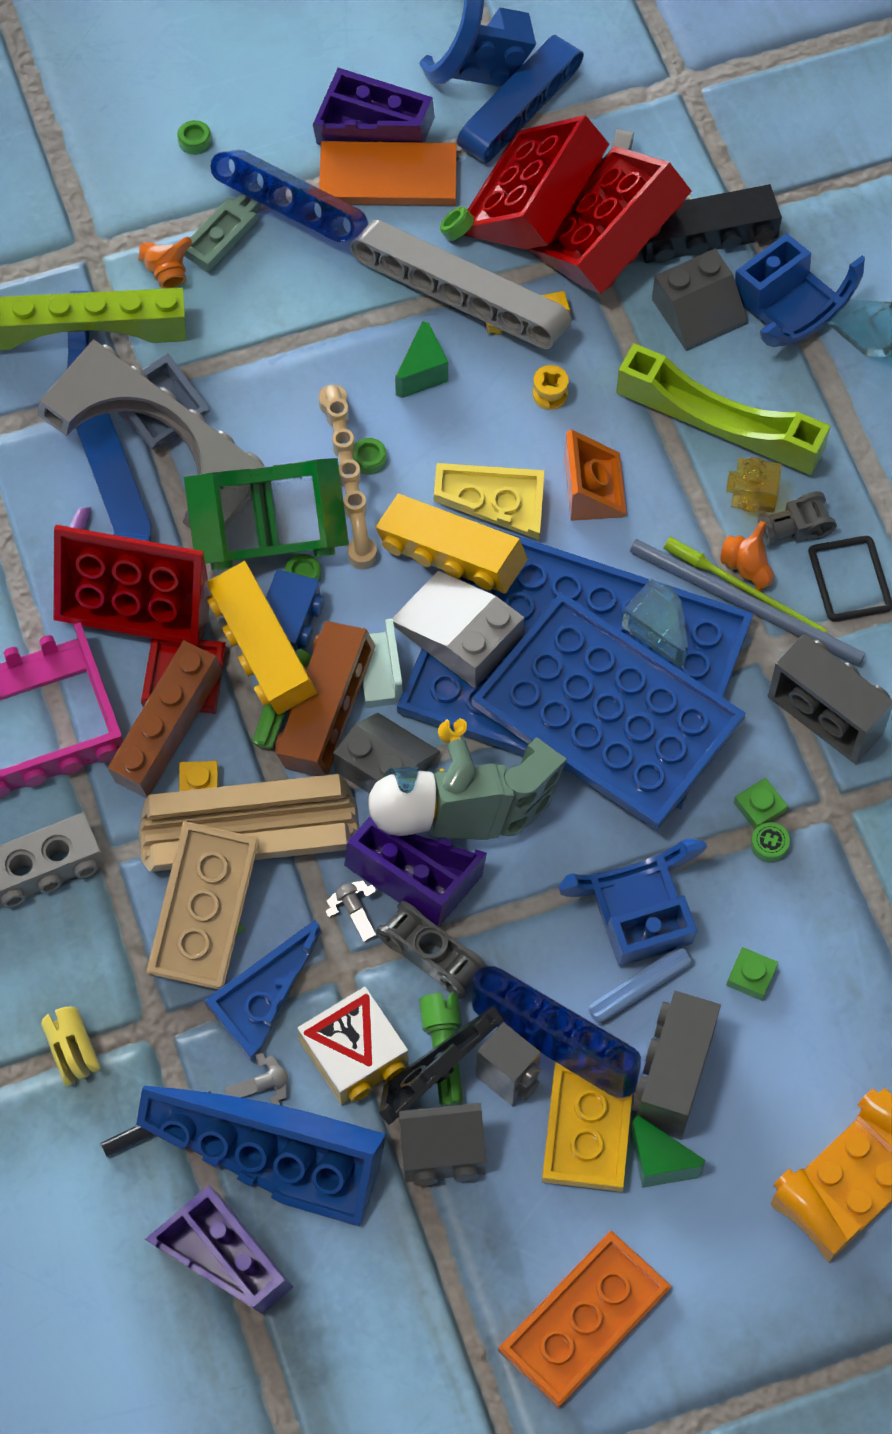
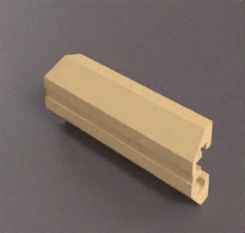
(285, 815)

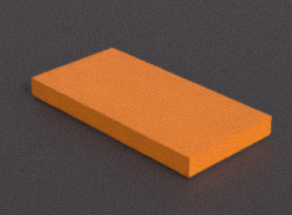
(389, 172)
(584, 1319)

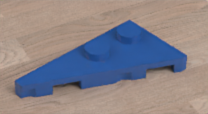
(256, 996)

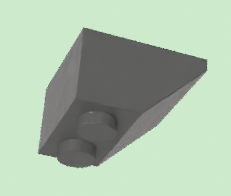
(699, 299)
(377, 746)
(442, 1143)

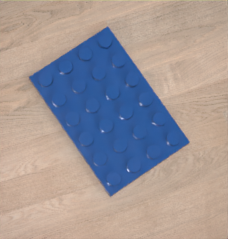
(610, 709)

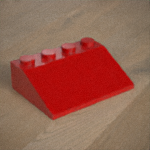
(536, 183)
(614, 218)
(129, 585)

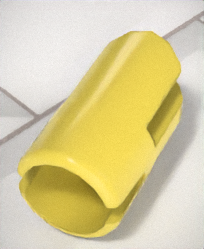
(70, 1045)

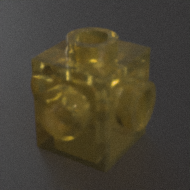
(754, 485)

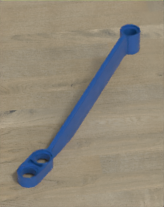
(109, 463)

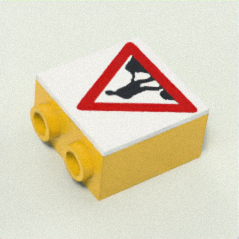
(353, 1046)

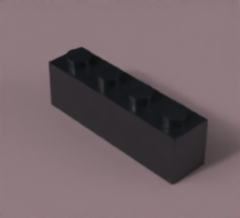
(717, 223)

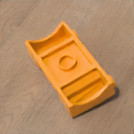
(846, 1182)

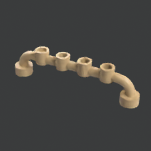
(333, 403)

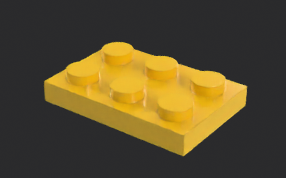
(585, 1134)

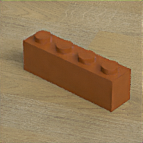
(165, 719)
(319, 722)

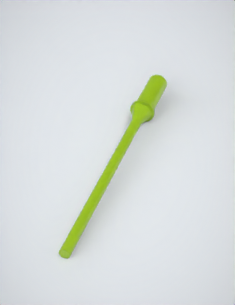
(700, 561)

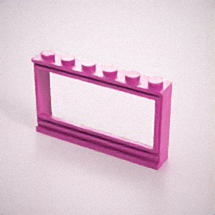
(43, 668)

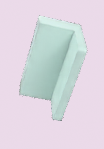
(383, 677)

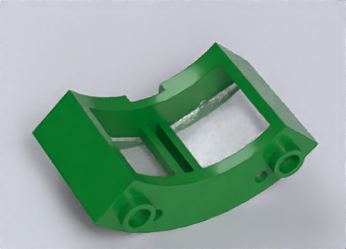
(267, 515)

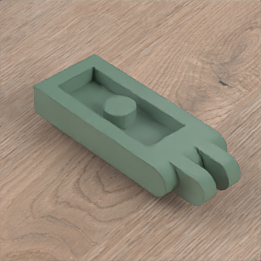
(222, 231)

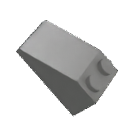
(461, 626)

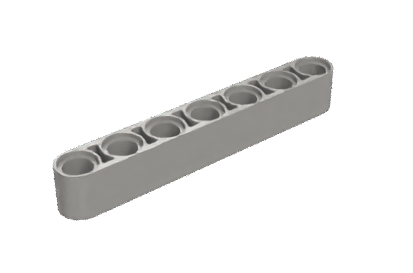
(461, 284)

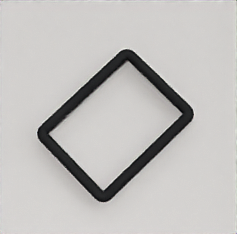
(822, 587)

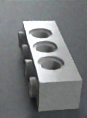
(36, 851)

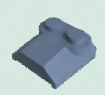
(165, 374)

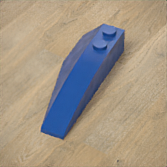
(285, 1150)

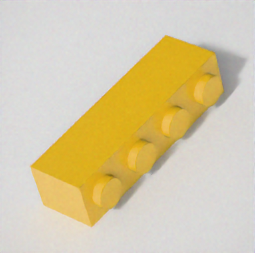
(451, 543)
(261, 639)

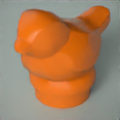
(165, 261)
(749, 557)

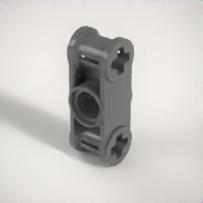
(411, 932)

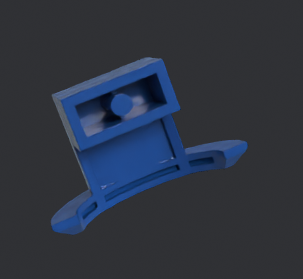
(484, 52)
(786, 293)
(641, 903)

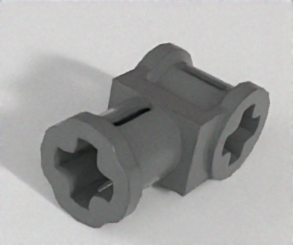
(802, 518)

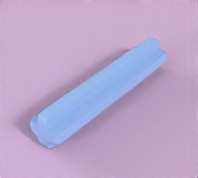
(639, 985)

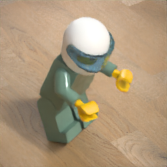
(466, 798)

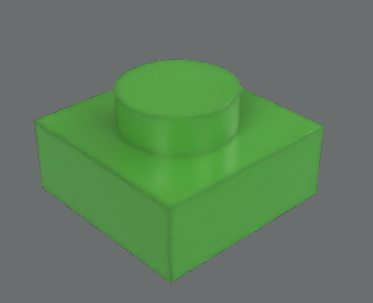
(760, 803)
(752, 973)

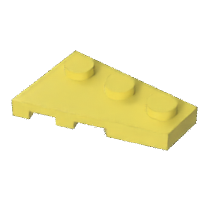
(493, 494)

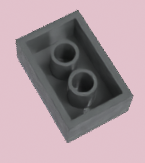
(830, 698)
(675, 1062)

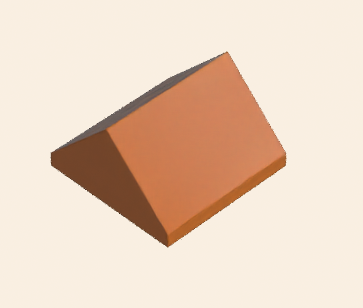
(593, 479)

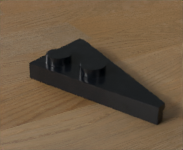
(435, 1065)

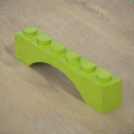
(145, 314)
(781, 436)

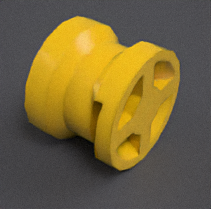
(549, 396)

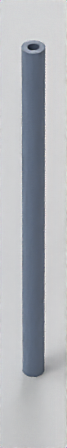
(744, 601)

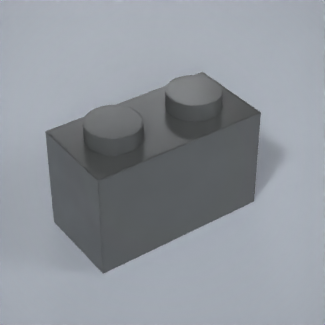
(508, 1065)

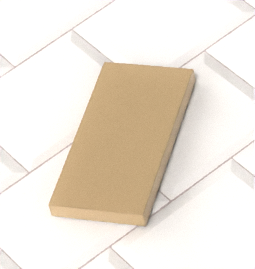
(203, 905)

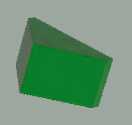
(422, 365)
(661, 1157)

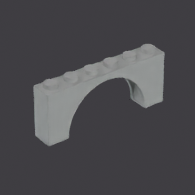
(105, 384)

